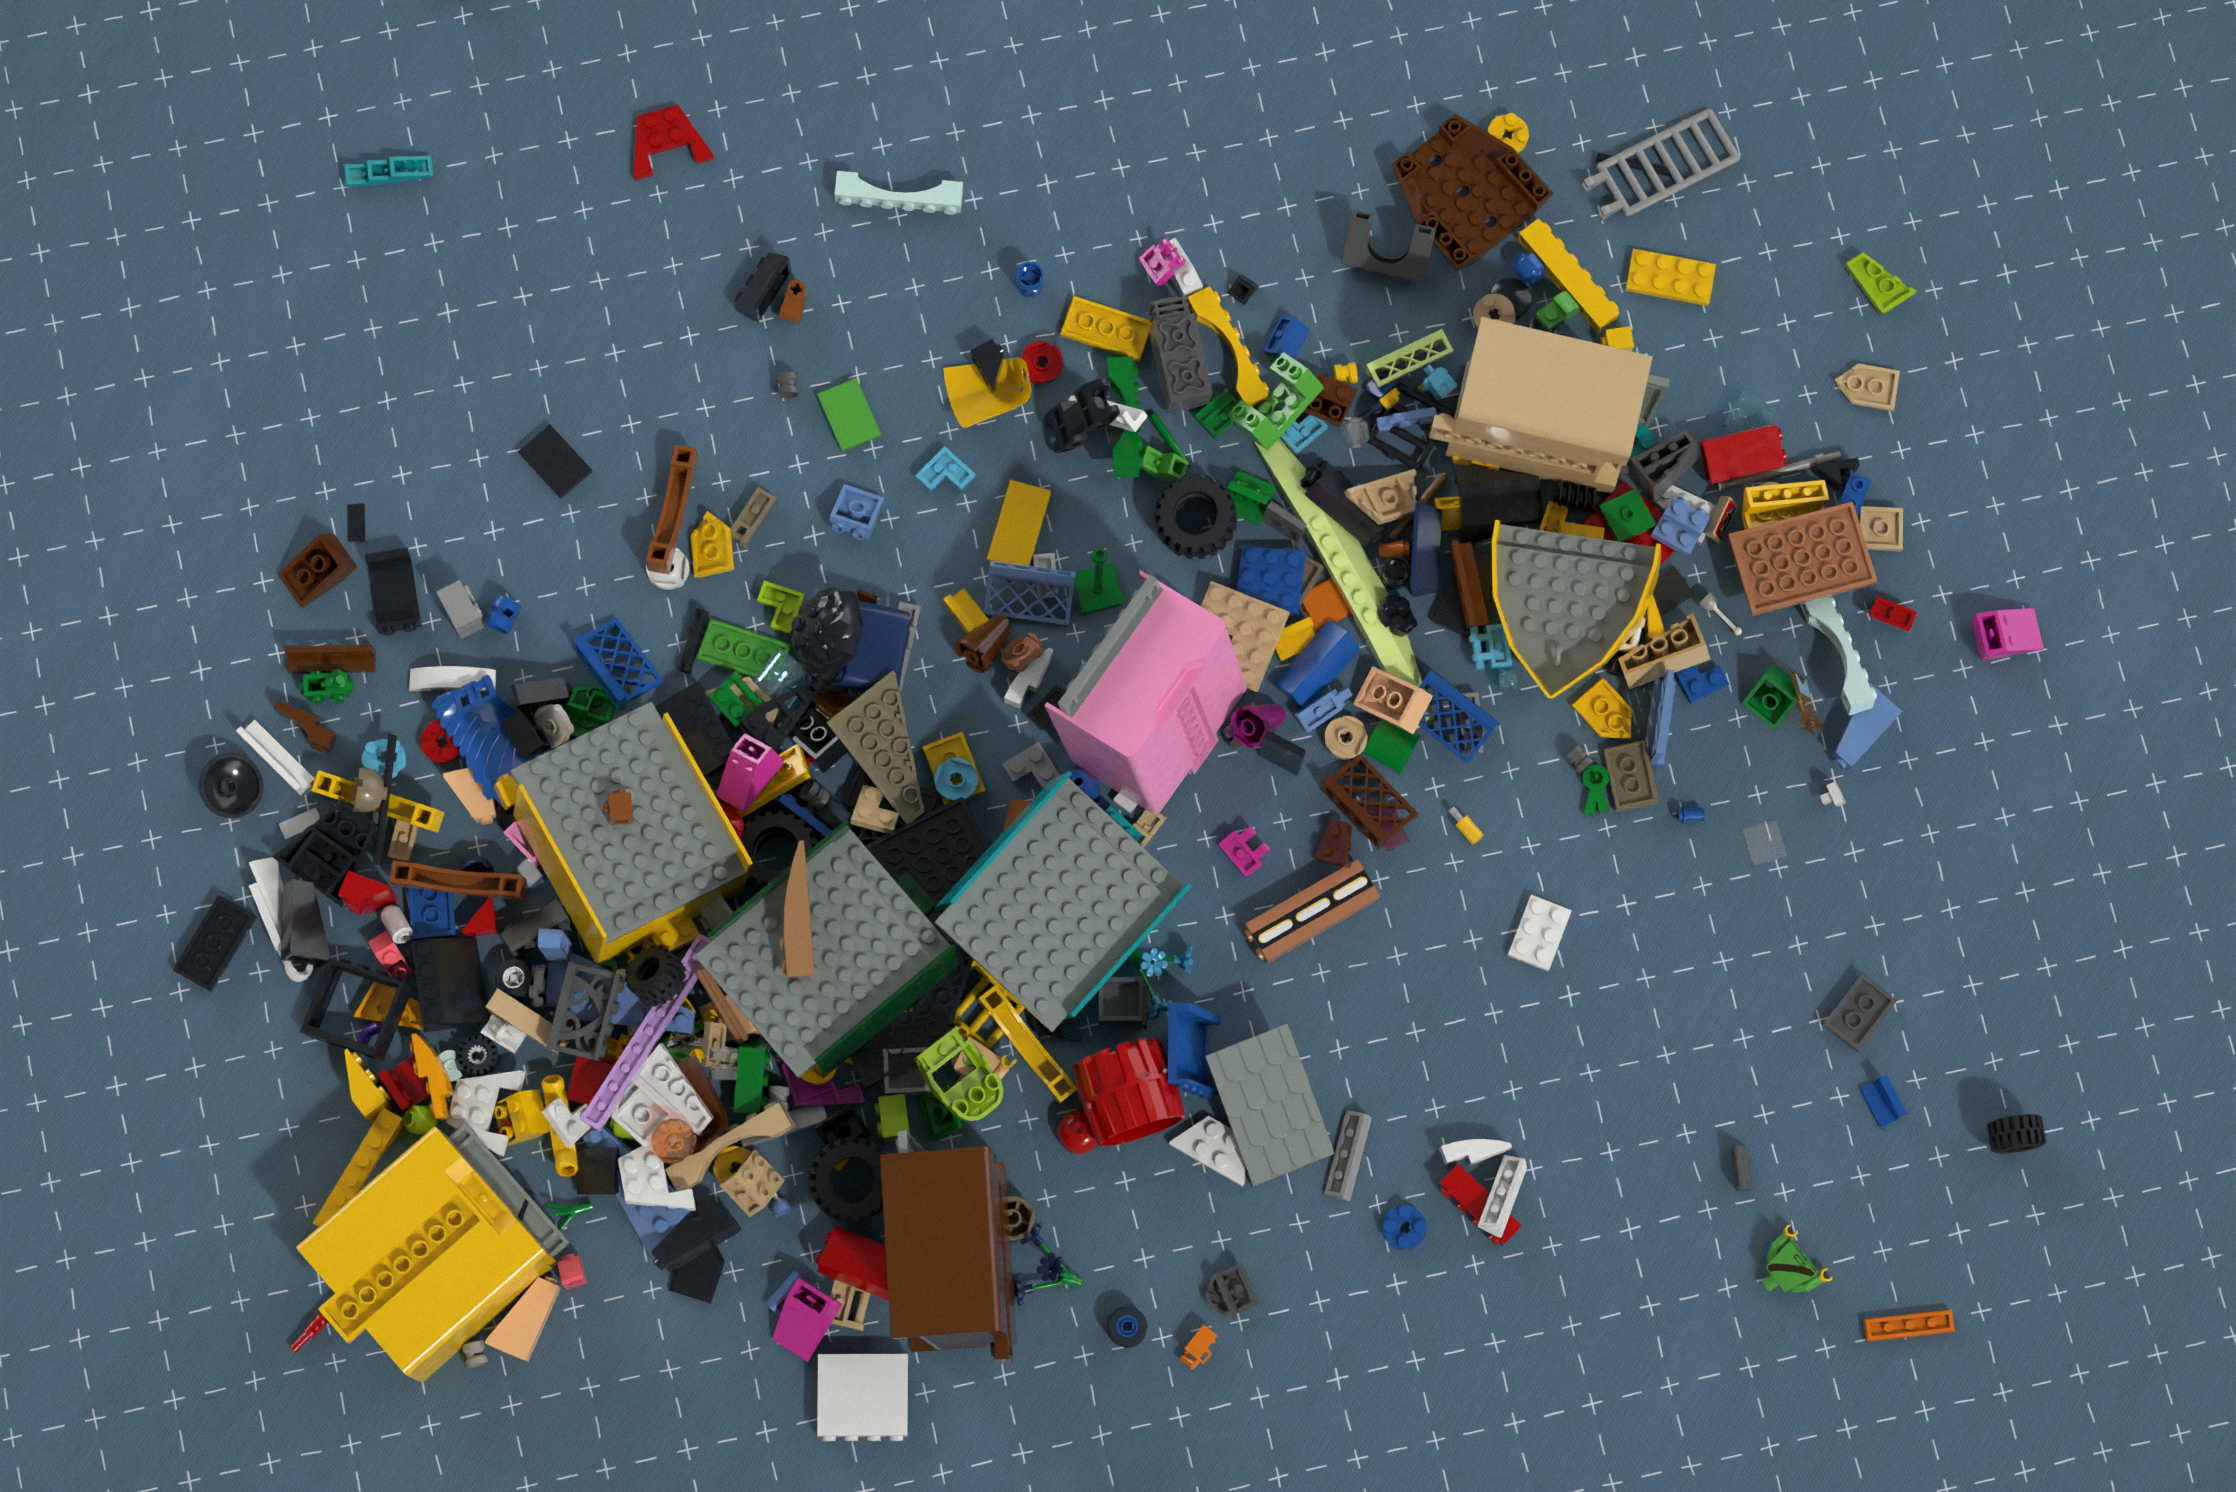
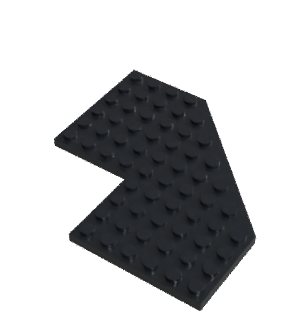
(936, 855)

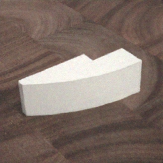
(1028, 680)
(1473, 1150)

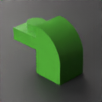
(1558, 311)
(1163, 466)

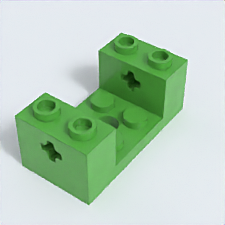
(1294, 392)

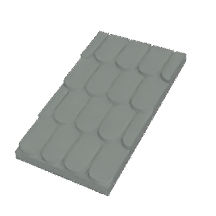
(1269, 1105)

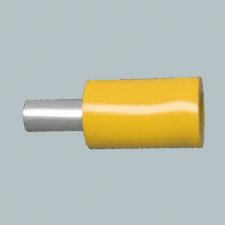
(1466, 827)

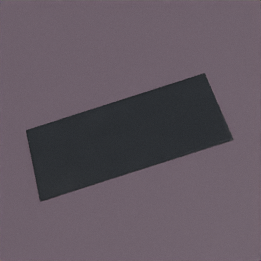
(356, 522)

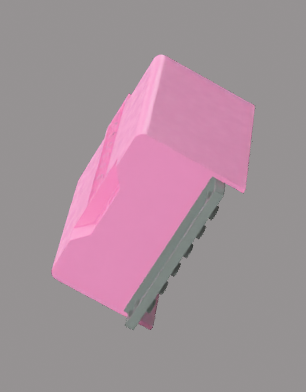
(1151, 696)

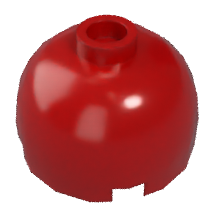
(1075, 1133)

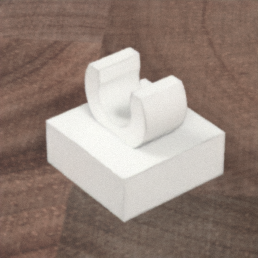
(1834, 795)

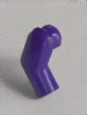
(368, 1031)

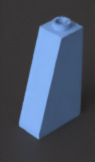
(1864, 730)

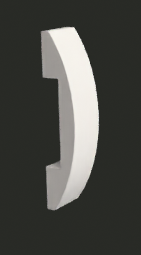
(447, 677)

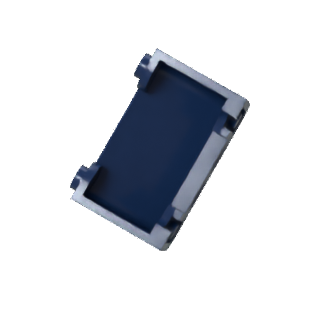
(879, 648)

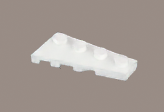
(670, 1086)

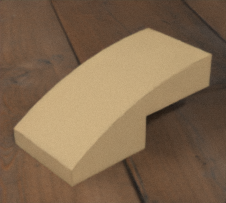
(1148, 825)

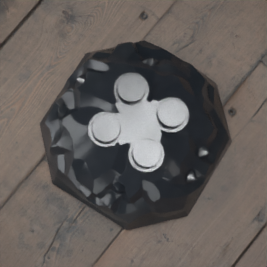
(827, 632)

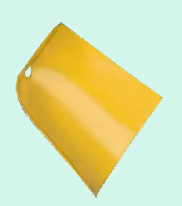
(972, 398)

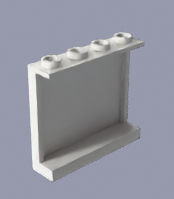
(862, 1396)

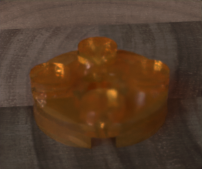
(682, 1149)

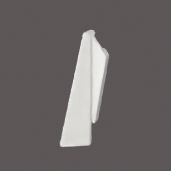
(269, 897)

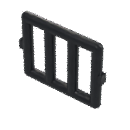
(1426, 447)

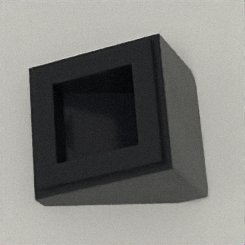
(1243, 289)

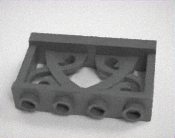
(574, 983)

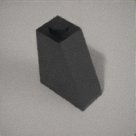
(540, 693)

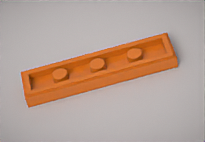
(1908, 1325)

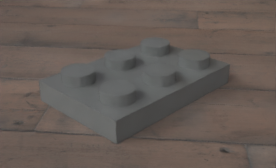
(1859, 1012)

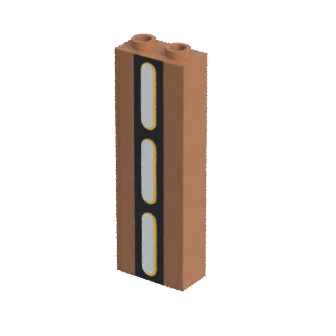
(1311, 912)

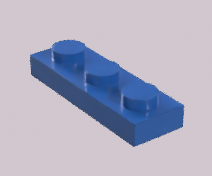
(789, 804)

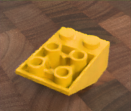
(363, 1088)

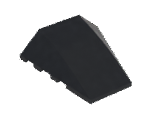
(1493, 496)
(329, 849)

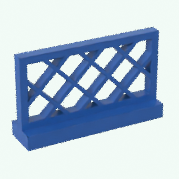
(603, 675)
(1467, 706)

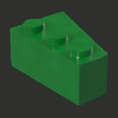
(752, 1077)

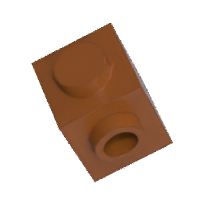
(619, 807)

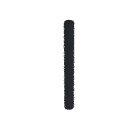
(1636, 165)

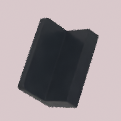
(525, 733)

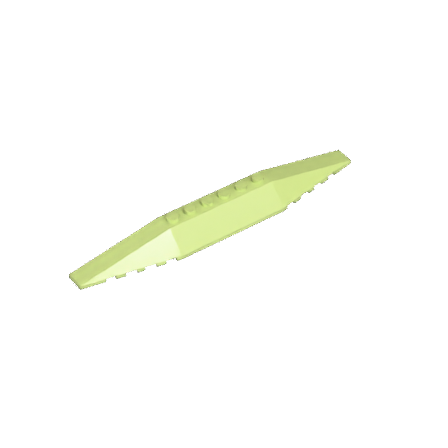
(1347, 567)

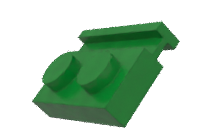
(1214, 414)

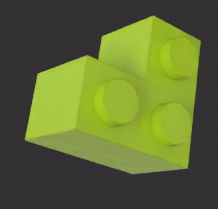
(893, 1117)

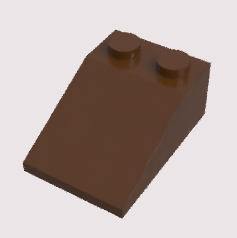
(317, 569)

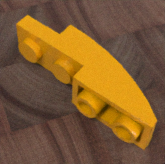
(430, 1067)

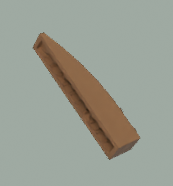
(797, 923)

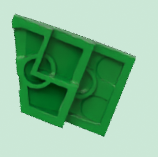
(589, 709)

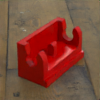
(1892, 613)

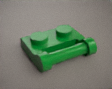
(729, 702)

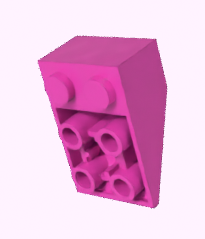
(2006, 633)
(747, 772)
(805, 1318)

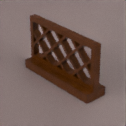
(1358, 815)

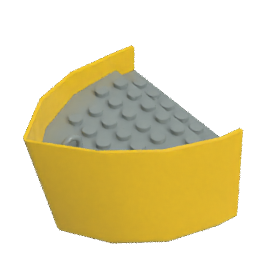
(1569, 598)

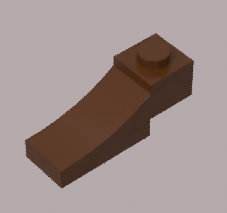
(318, 737)

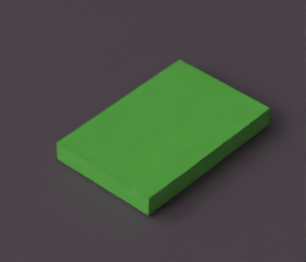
(849, 415)

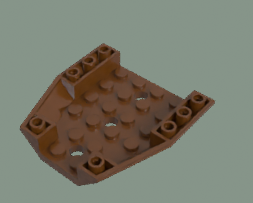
(1497, 184)

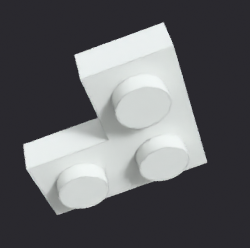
(566, 1124)

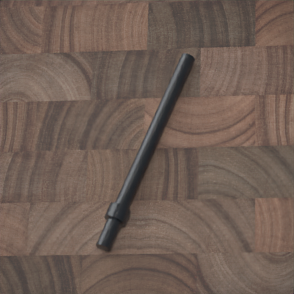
(389, 757)

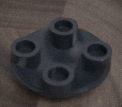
(1516, 292)

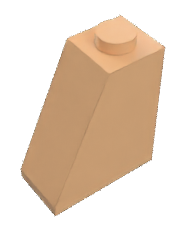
(471, 795)

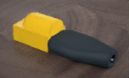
(1387, 401)

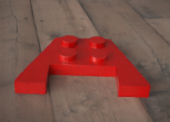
(665, 131)

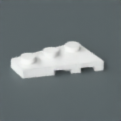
(1693, 500)

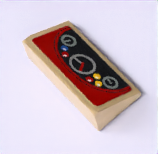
(1720, 518)

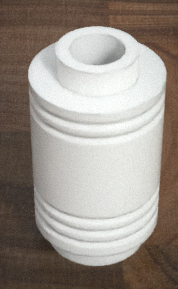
(396, 924)

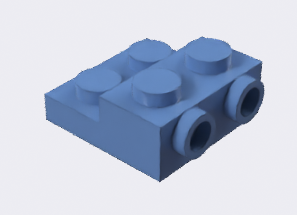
(855, 512)
(1681, 526)

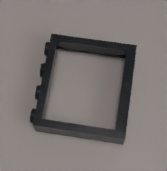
(324, 995)

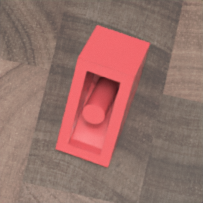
(572, 1271)

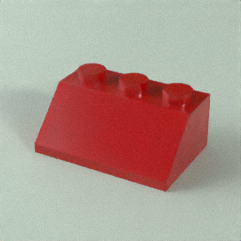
(365, 894)

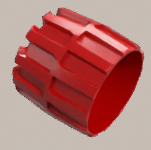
(1128, 1092)

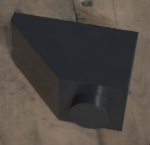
(989, 362)

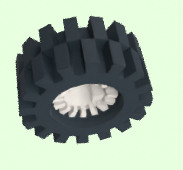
(478, 1044)

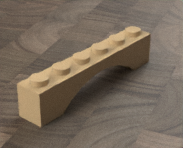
(771, 1122)

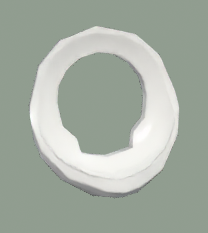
(297, 976)

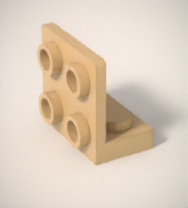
(753, 1184)

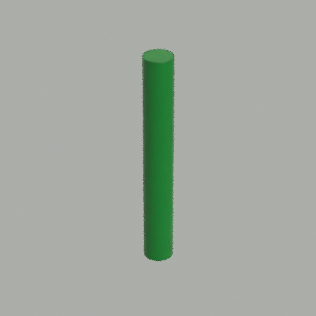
(1167, 437)

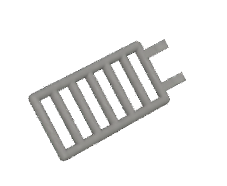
(1621, 204)

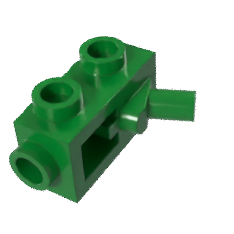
(333, 685)

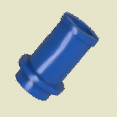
(1690, 814)

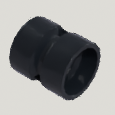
(1395, 573)

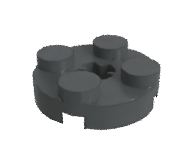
(538, 990)

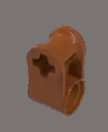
(793, 305)

